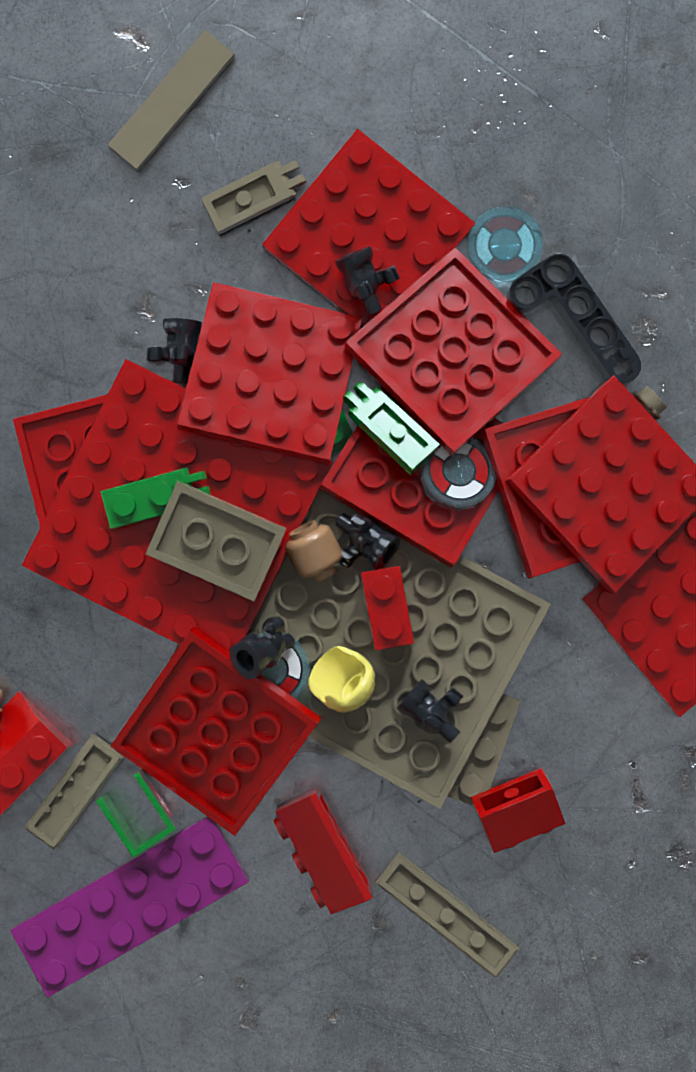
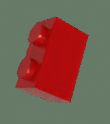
(387, 608)
(518, 810)

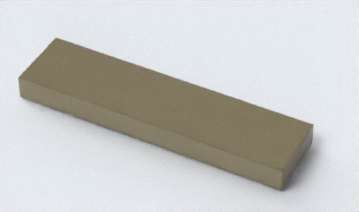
(171, 100)
(447, 915)

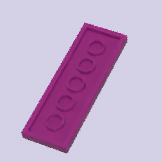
(129, 905)

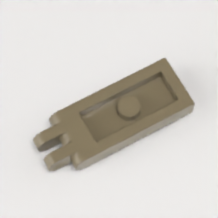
(252, 195)

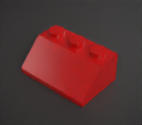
(27, 748)
(323, 852)

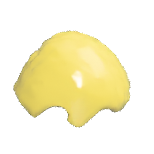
(342, 679)

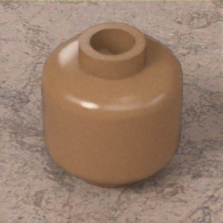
(314, 551)

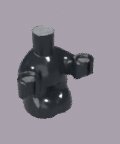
(363, 279)
(180, 348)
(368, 540)
(256, 654)
(429, 712)

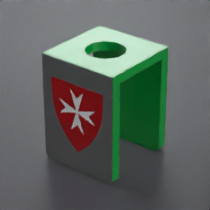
(121, 826)

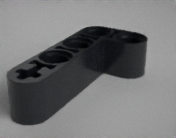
(580, 324)

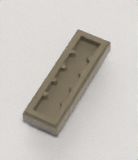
(73, 792)

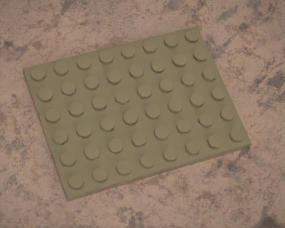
(466, 637)

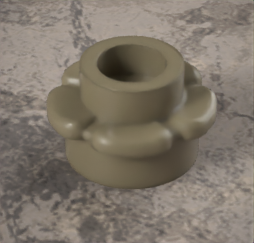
(650, 402)

